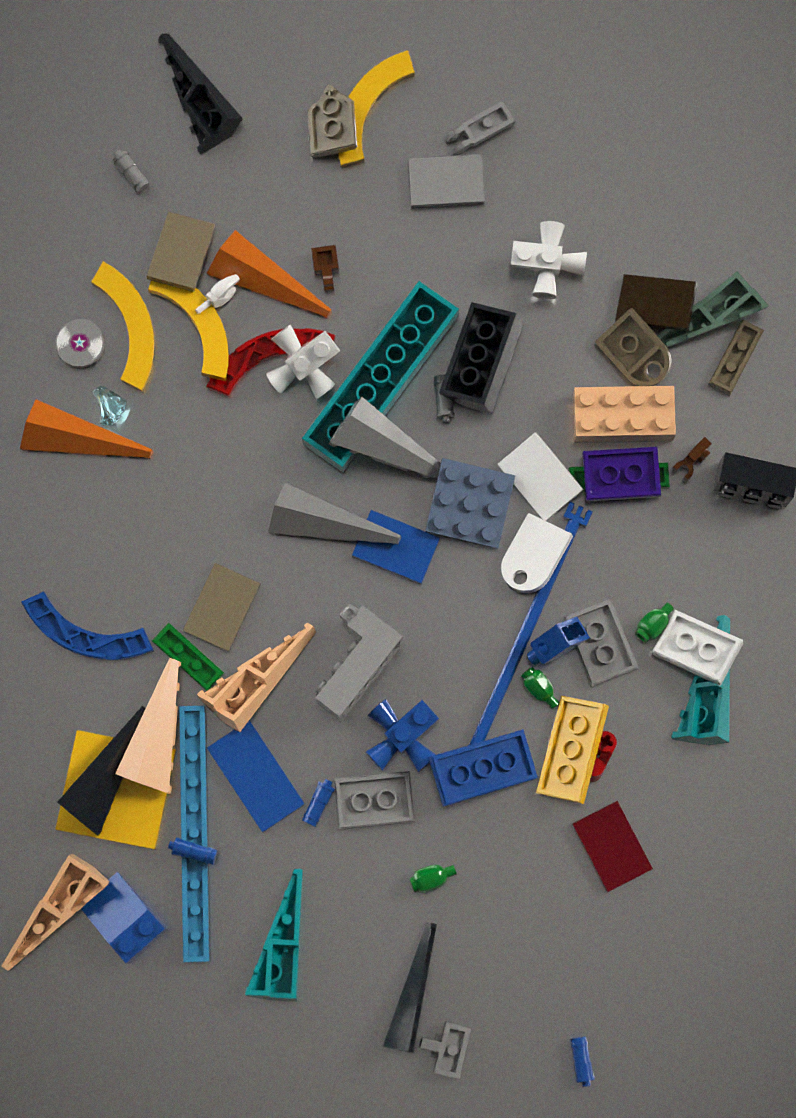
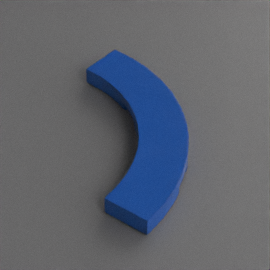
(83, 641)

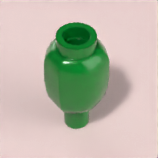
(653, 623)
(539, 686)
(431, 878)

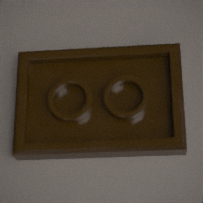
(658, 300)

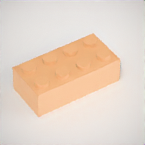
(624, 414)

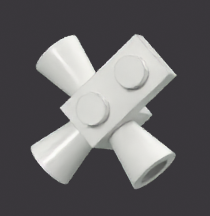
(547, 259)
(303, 361)

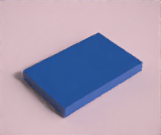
(408, 558)

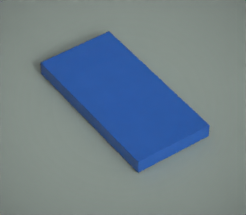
(483, 767)
(256, 776)

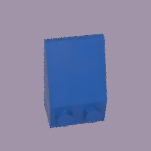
(123, 919)

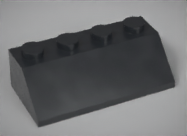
(481, 357)

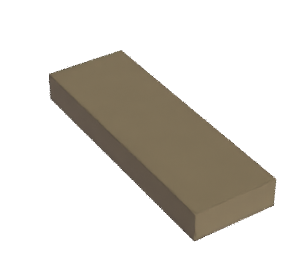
(735, 357)

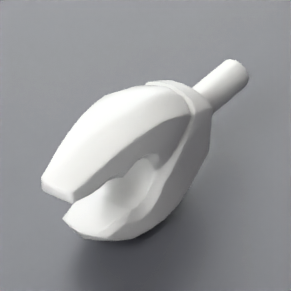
(220, 293)

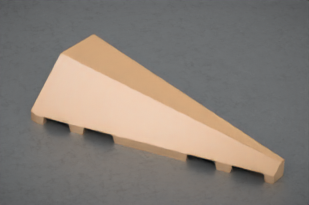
(243, 692)
(150, 748)
(69, 892)

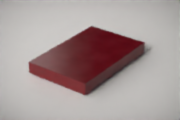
(612, 846)

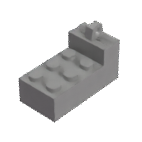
(363, 663)

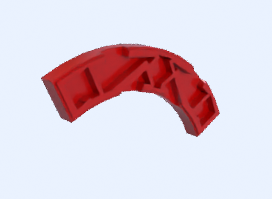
(254, 353)

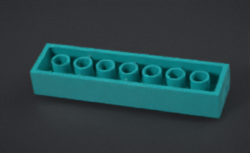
(384, 367)

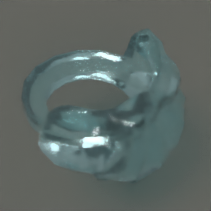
(110, 404)

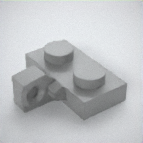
(448, 1049)

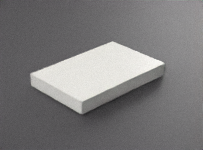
(540, 476)
(697, 647)

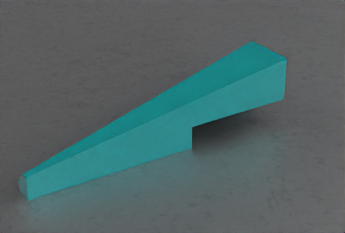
(708, 709)
(277, 968)

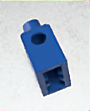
(557, 641)

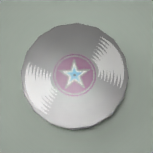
(80, 343)

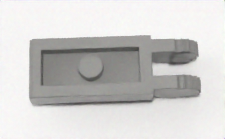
(481, 127)

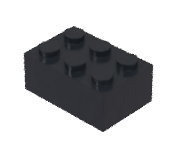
(755, 480)

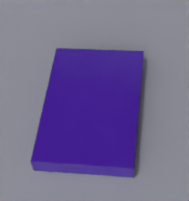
(621, 474)

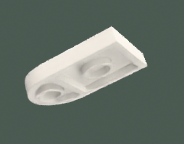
(534, 552)

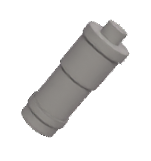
(129, 169)
(443, 404)

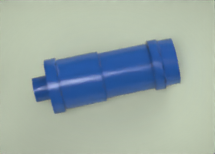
(319, 801)
(193, 851)
(582, 1061)

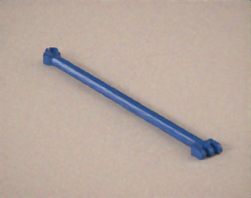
(526, 631)

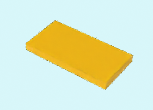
(572, 749)

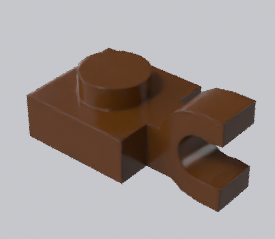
(325, 263)
(698, 453)

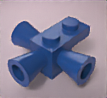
(402, 734)

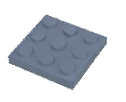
(470, 503)

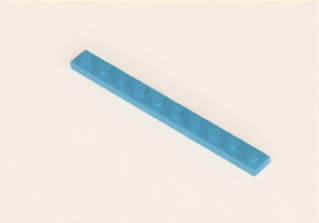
(194, 829)

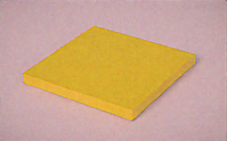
(135, 810)

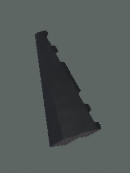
(209, 111)
(95, 789)
(407, 1014)

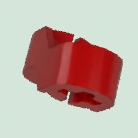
(605, 751)

